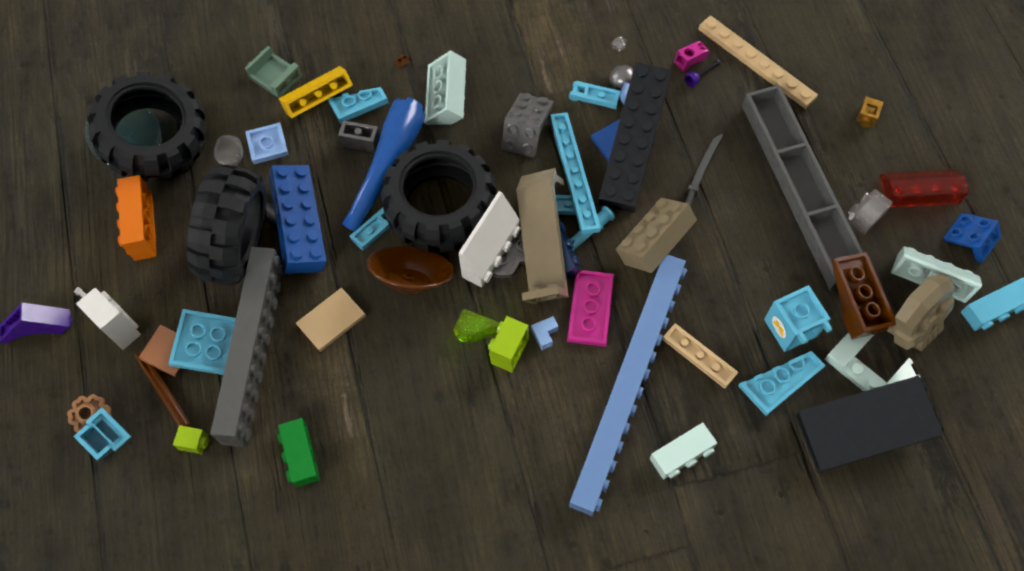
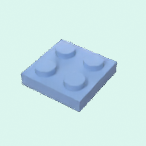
(266, 143)

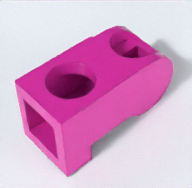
(691, 55)

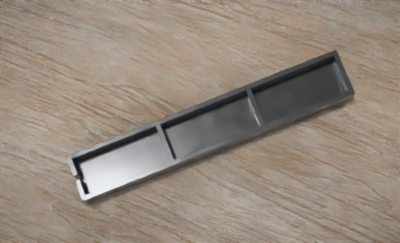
(801, 179)

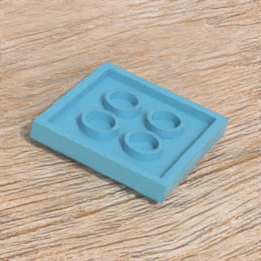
(202, 342)

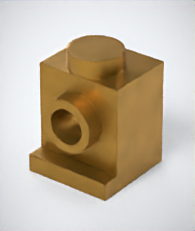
(867, 115)

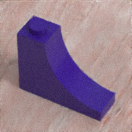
(34, 319)

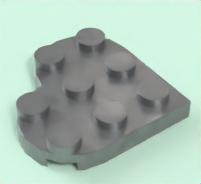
(511, 259)

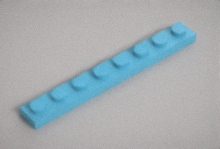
(575, 174)

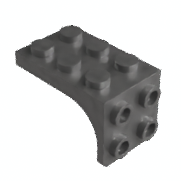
(525, 124)

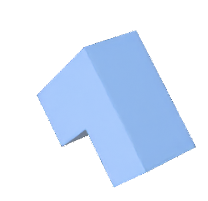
(543, 330)

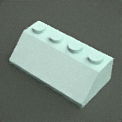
(445, 90)
(918, 267)

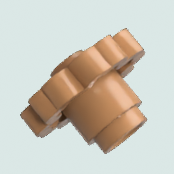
(85, 408)

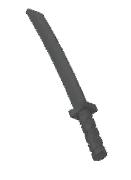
(693, 188)

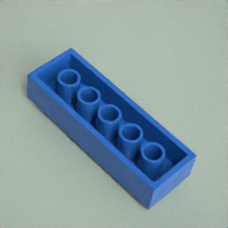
(297, 219)

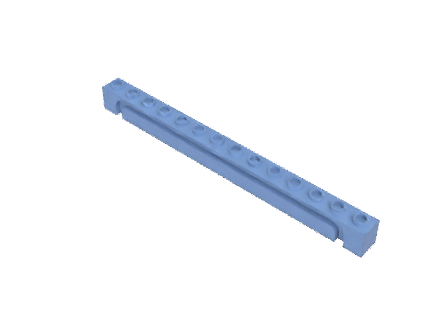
(627, 387)

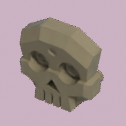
(924, 313)

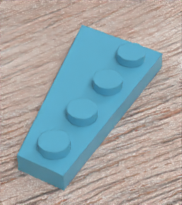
(778, 384)

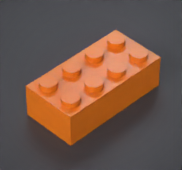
(136, 218)

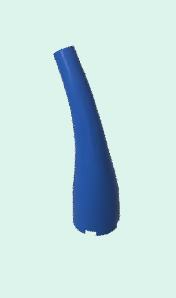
(397, 135)

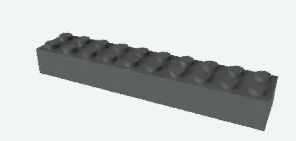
(248, 348)

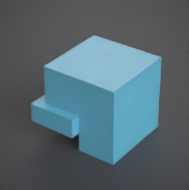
(102, 435)

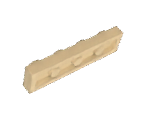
(700, 356)

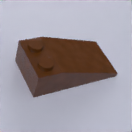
(861, 296)

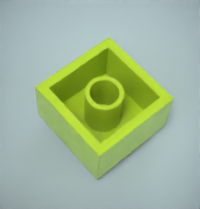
(508, 344)

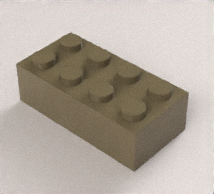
(656, 234)

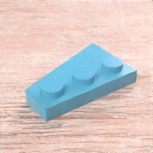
(354, 105)

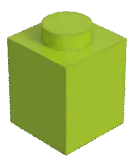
(191, 439)

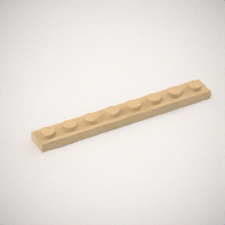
(758, 62)

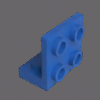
(976, 233)

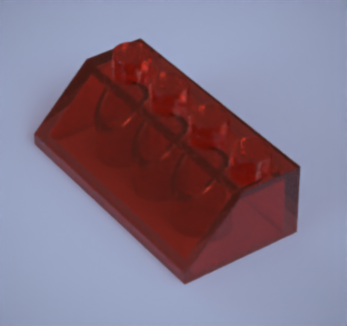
(924, 187)

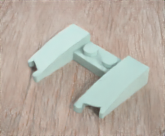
(844, 360)

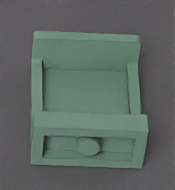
(273, 72)

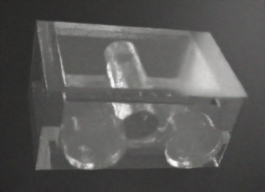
(869, 211)

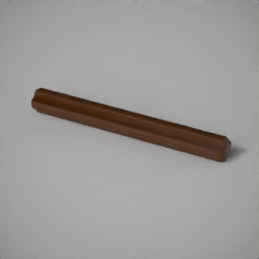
(164, 392)

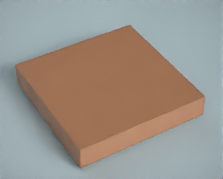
(159, 350)

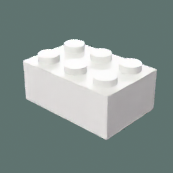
(109, 317)

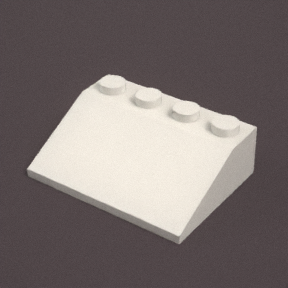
(489, 241)

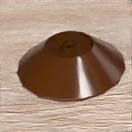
(410, 269)

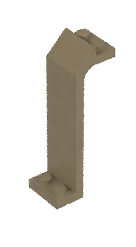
(541, 236)

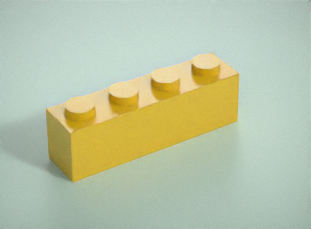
(315, 92)

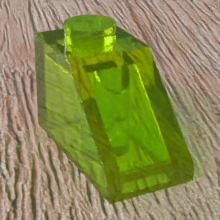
(474, 327)

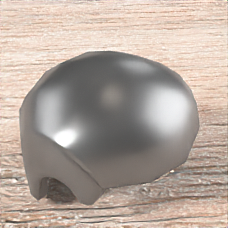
(620, 75)

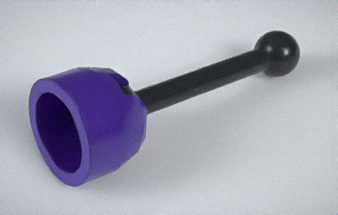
(694, 78)

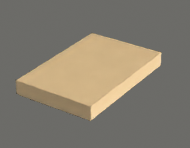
(330, 319)

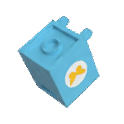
(797, 318)

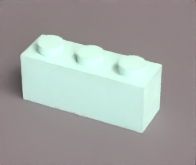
(683, 451)

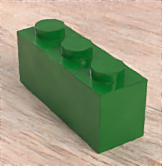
(298, 453)

